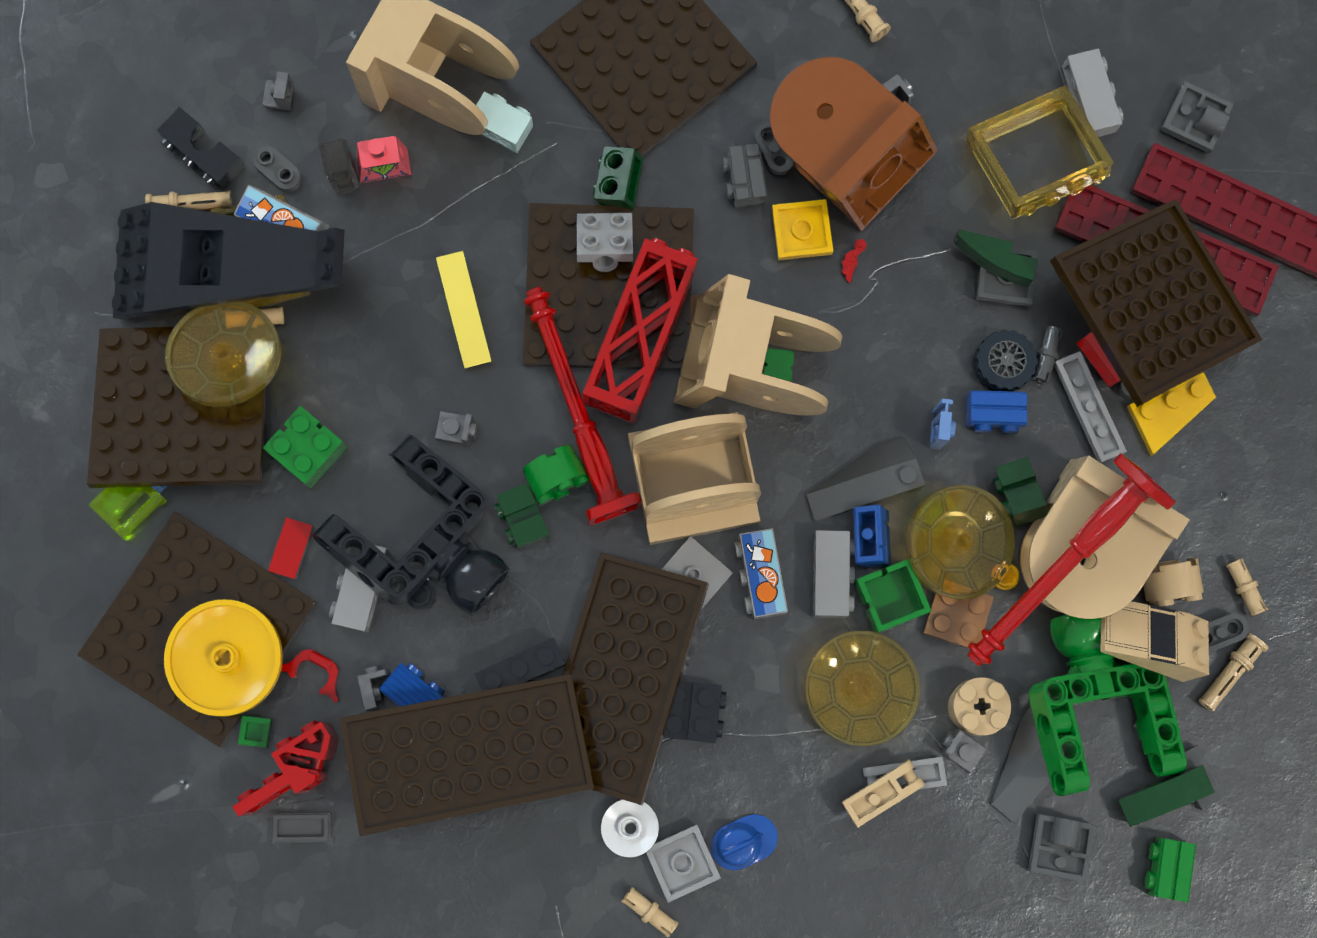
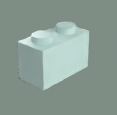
(505, 123)

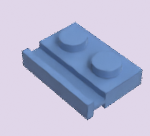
(941, 426)

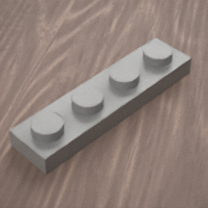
(1089, 407)

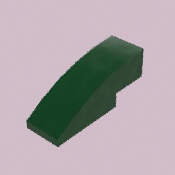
(996, 257)
(1166, 795)

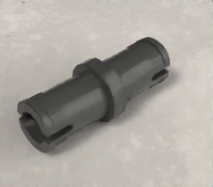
(1048, 354)

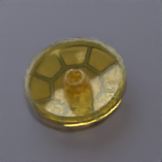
(223, 353)
(960, 542)
(862, 688)

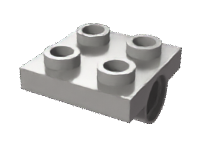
(604, 239)

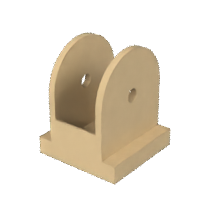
(405, 50)
(730, 348)
(695, 477)
(1119, 566)

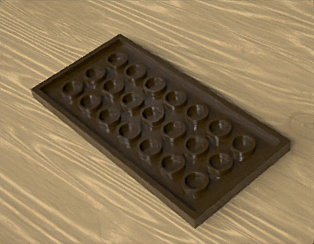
(630, 668)
(465, 754)

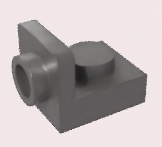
(900, 88)
(279, 92)
(456, 428)
(370, 693)
(962, 749)

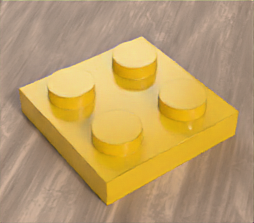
(802, 229)

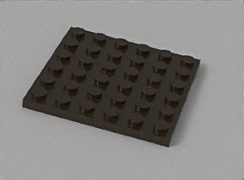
(643, 64)
(588, 298)
(1155, 301)
(154, 433)
(173, 577)

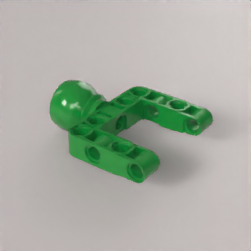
(1096, 678)

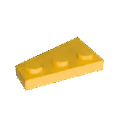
(1171, 411)

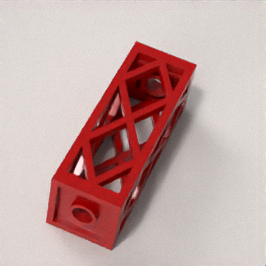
(671, 264)

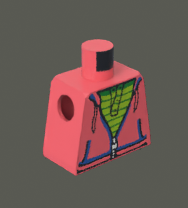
(382, 159)

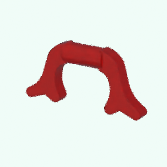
(322, 661)

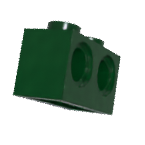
(624, 177)

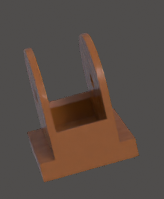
(849, 135)

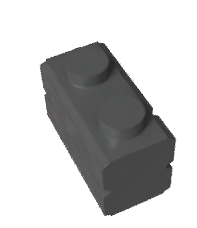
(746, 175)

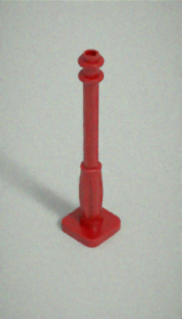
(592, 450)
(1094, 533)

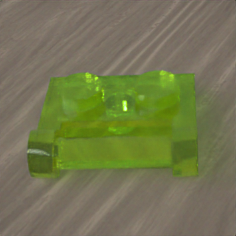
(116, 501)

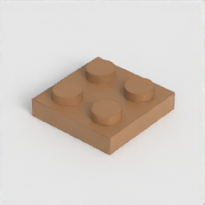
(958, 619)

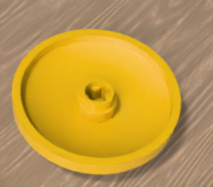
(223, 658)

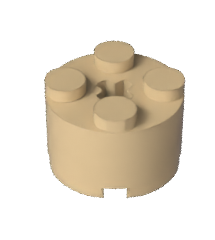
(1174, 581)
(987, 692)

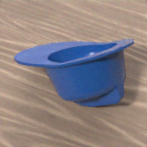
(744, 842)

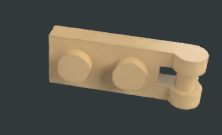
(882, 794)

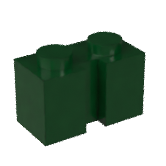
(1021, 491)
(522, 516)

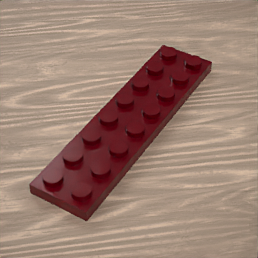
(1230, 207)
(1098, 211)

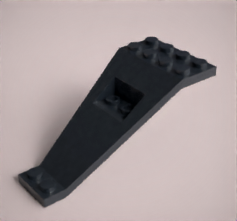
(201, 258)

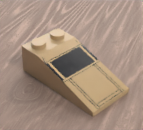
(1158, 640)

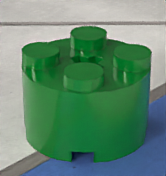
(555, 474)

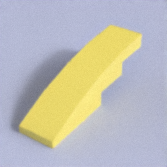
(463, 309)

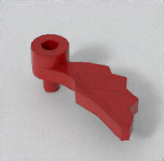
(850, 261)

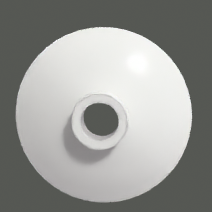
(615, 822)

